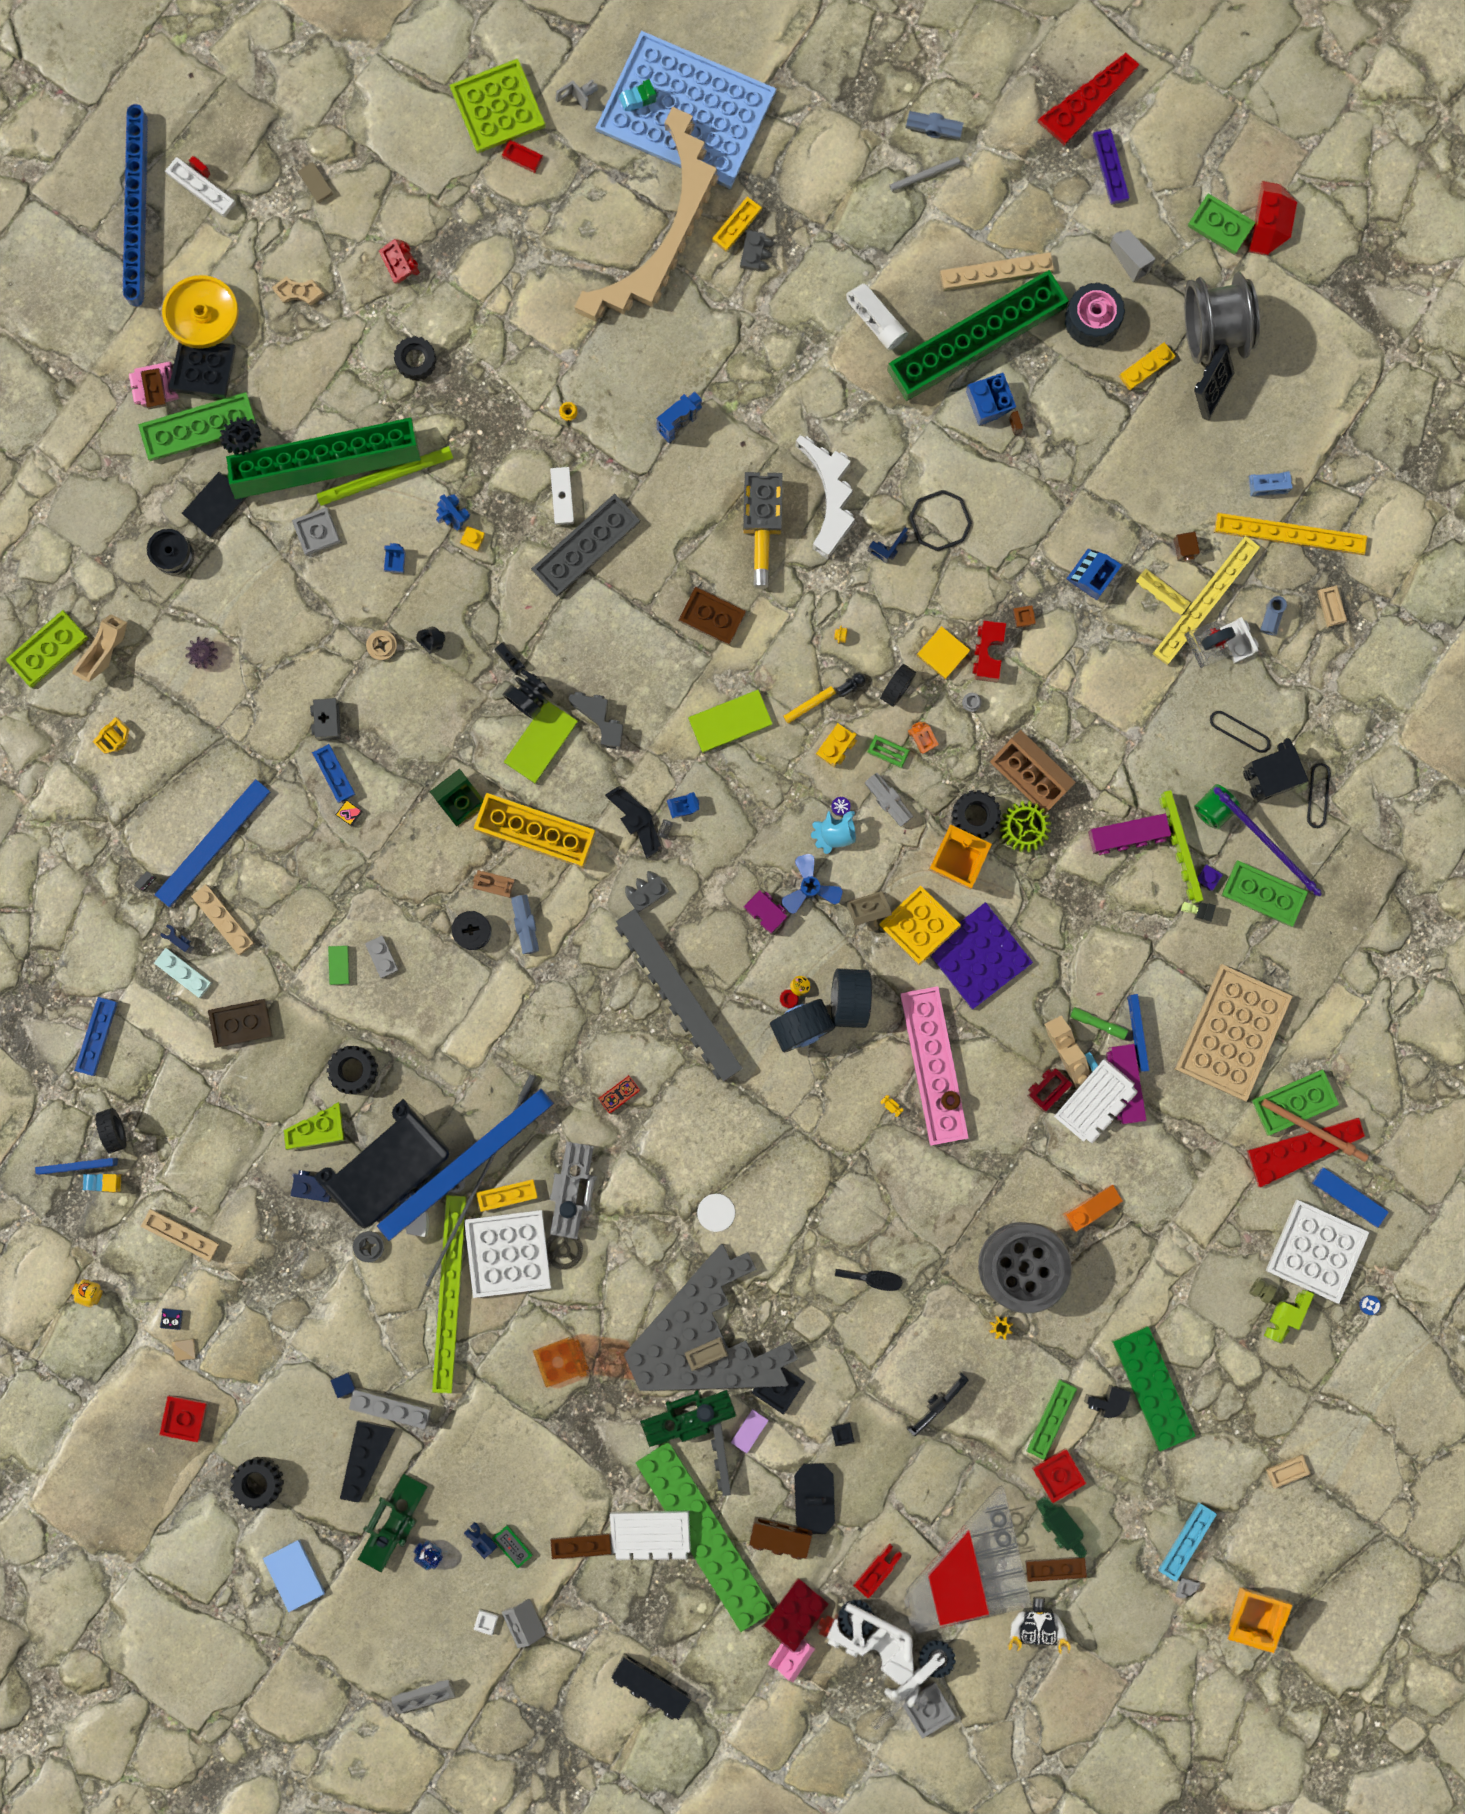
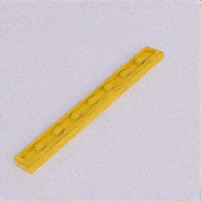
(1290, 534)

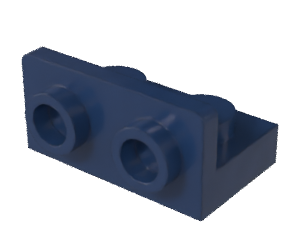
(307, 1187)

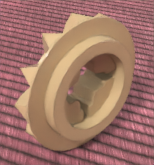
(373, 643)

